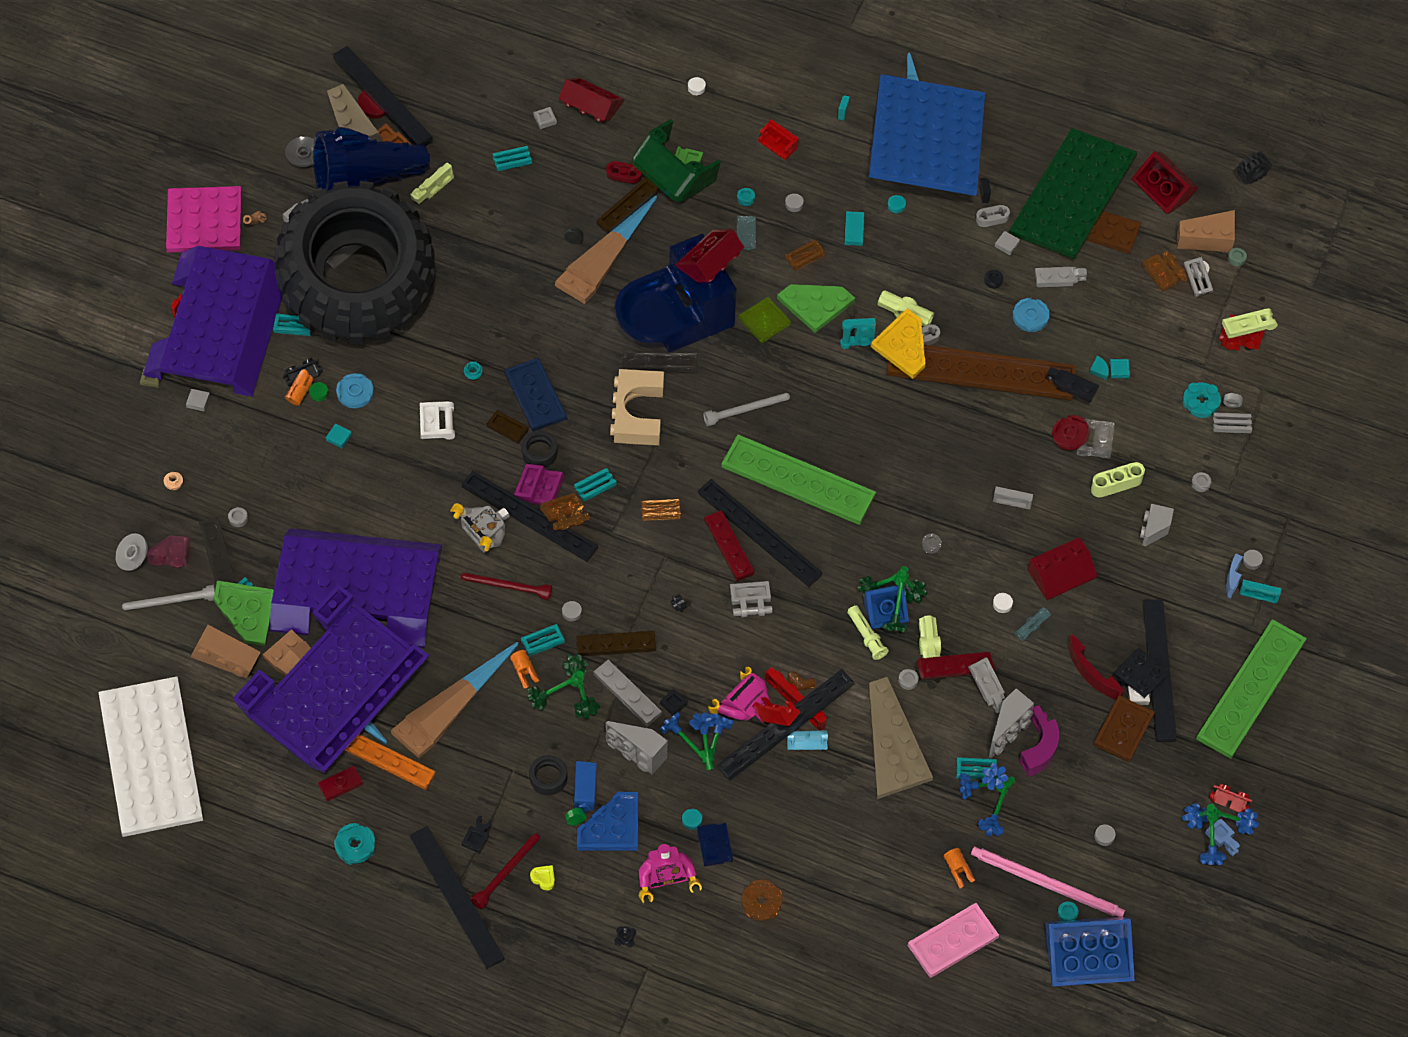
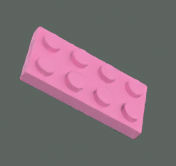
(953, 940)

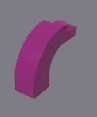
(1039, 757)

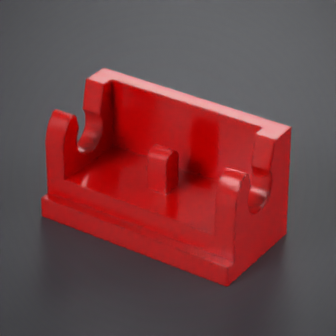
(778, 139)
(776, 713)

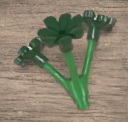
(901, 578)
(576, 667)

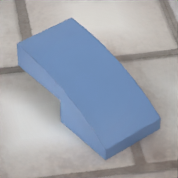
(1233, 577)

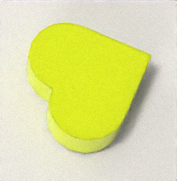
(543, 876)

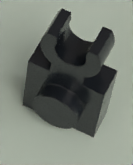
(477, 837)

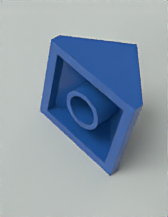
(881, 606)

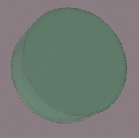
(1237, 257)

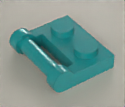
(863, 333)

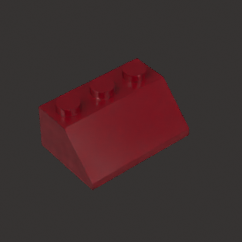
(590, 99)
(1164, 182)
(711, 255)
(1062, 568)

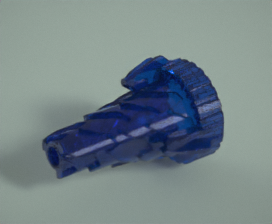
(354, 158)

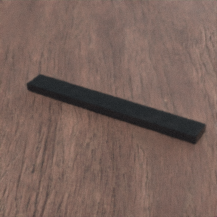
(382, 96)
(529, 516)
(760, 533)
(1158, 650)
(775, 733)
(457, 897)

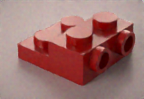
(1249, 340)

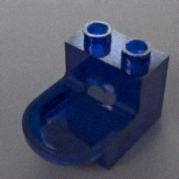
(655, 313)

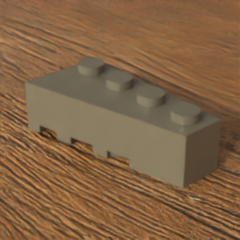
(349, 112)

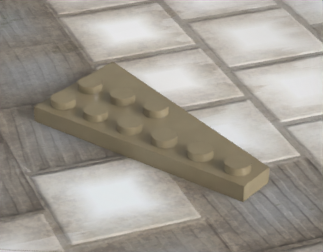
(895, 749)

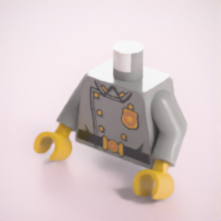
(482, 524)

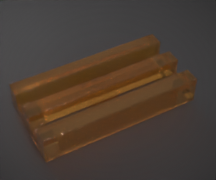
(807, 257)
(660, 512)

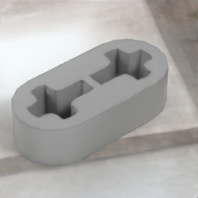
(992, 216)
(929, 339)

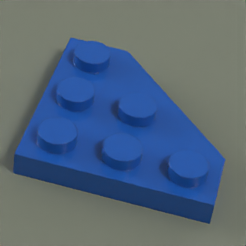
(612, 826)

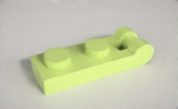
(1249, 323)

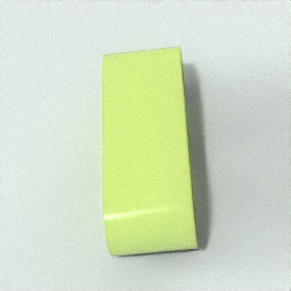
(1123, 473)

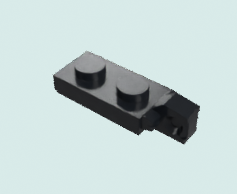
(1073, 384)

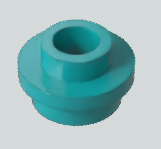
(473, 366)

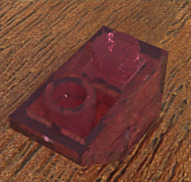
(170, 551)

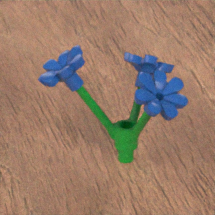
(702, 723)
(994, 778)
(1197, 815)

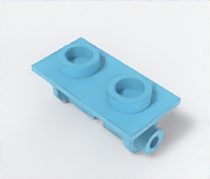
(807, 740)

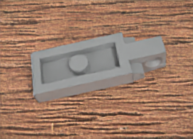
(1059, 276)
(988, 683)

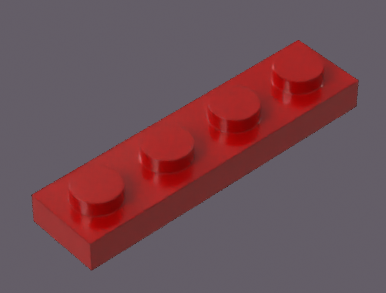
(791, 693)

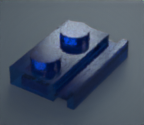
(714, 844)

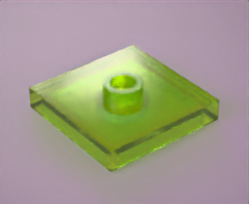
(764, 319)

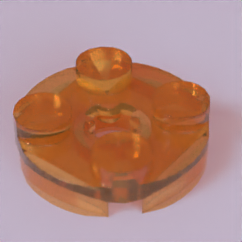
(761, 911)

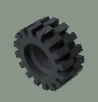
(1253, 167)

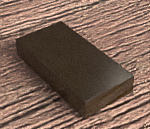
(507, 426)

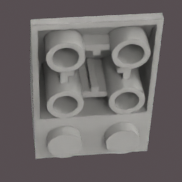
(1013, 717)
(638, 744)

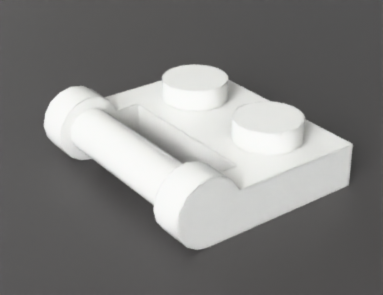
(430, 420)

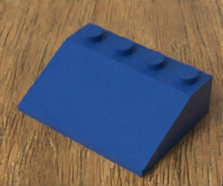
(1090, 951)

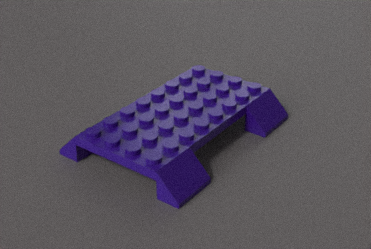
(220, 319)
(383, 575)
(334, 685)

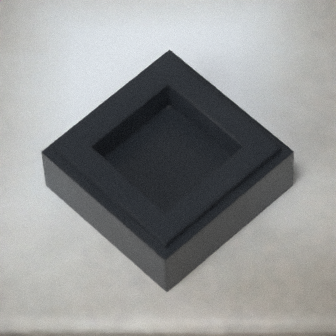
(985, 190)
(673, 702)

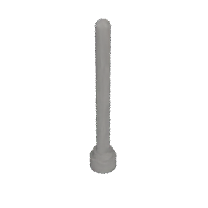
(712, 417)
(206, 593)

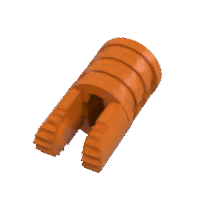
(299, 388)
(523, 667)
(958, 865)

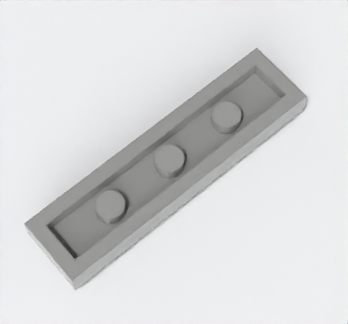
(627, 693)

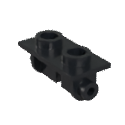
(309, 365)

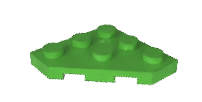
(815, 304)
(246, 609)

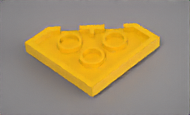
(903, 343)

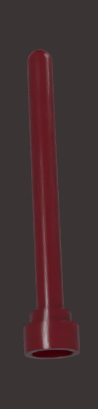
(543, 591)
(481, 898)

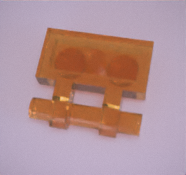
(1161, 272)
(564, 506)

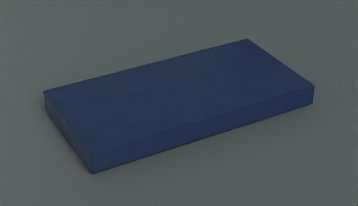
(535, 394)

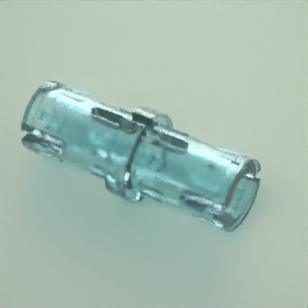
(1032, 624)

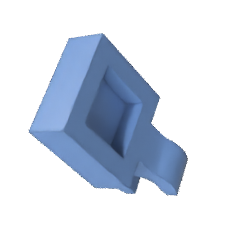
(1224, 835)

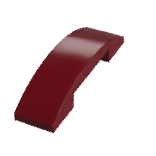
(1108, 687)

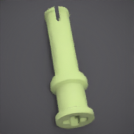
(871, 639)

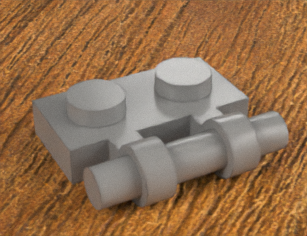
(751, 593)

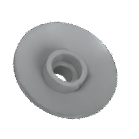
(131, 552)

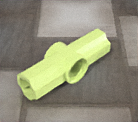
(899, 305)
(929, 640)

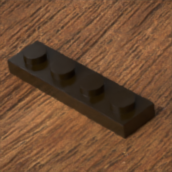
(628, 205)
(616, 643)

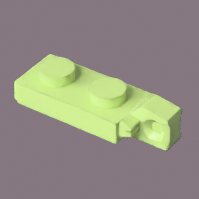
(433, 184)

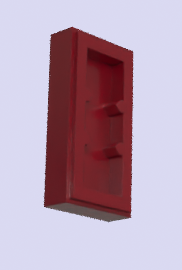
(340, 783)

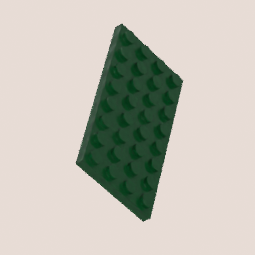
(1073, 193)

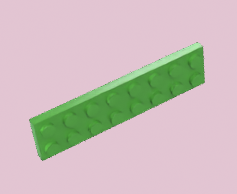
(798, 479)
(1251, 689)

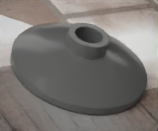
(300, 151)

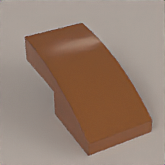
(388, 134)

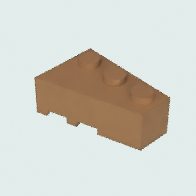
(1208, 232)
(225, 652)

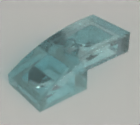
(746, 231)

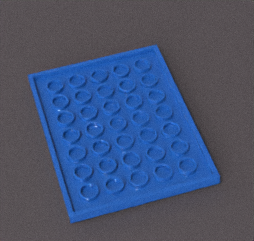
(927, 135)

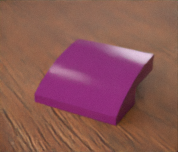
(538, 484)

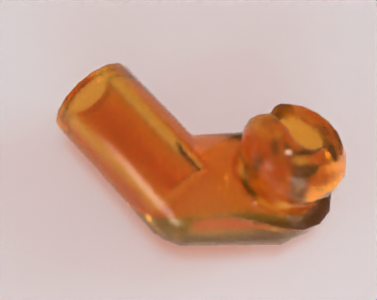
(799, 682)

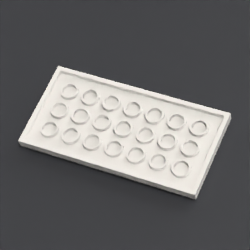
(150, 756)

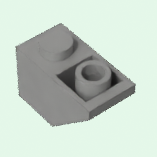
(1157, 525)

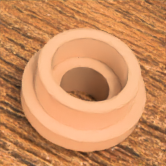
(173, 485)

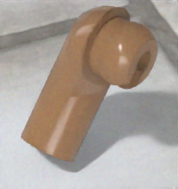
(255, 218)

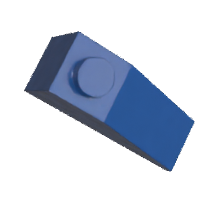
(585, 785)

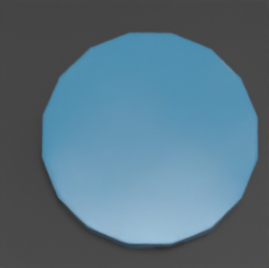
(1031, 315)
(354, 390)

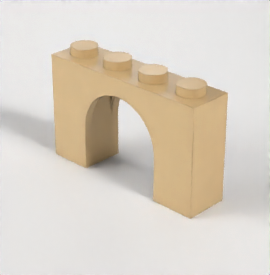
(632, 385)

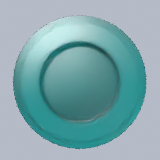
(745, 196)
(896, 204)
(691, 819)
(1067, 911)

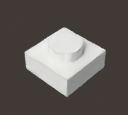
(1135, 697)

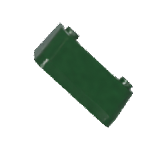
(669, 172)

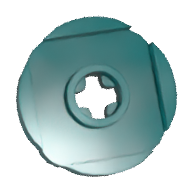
(1203, 390)
(354, 854)

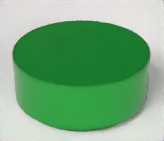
(318, 391)
(575, 816)

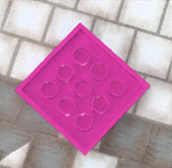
(204, 218)

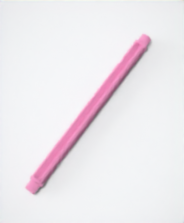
(1048, 882)

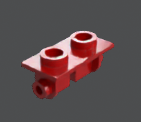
(1224, 794)

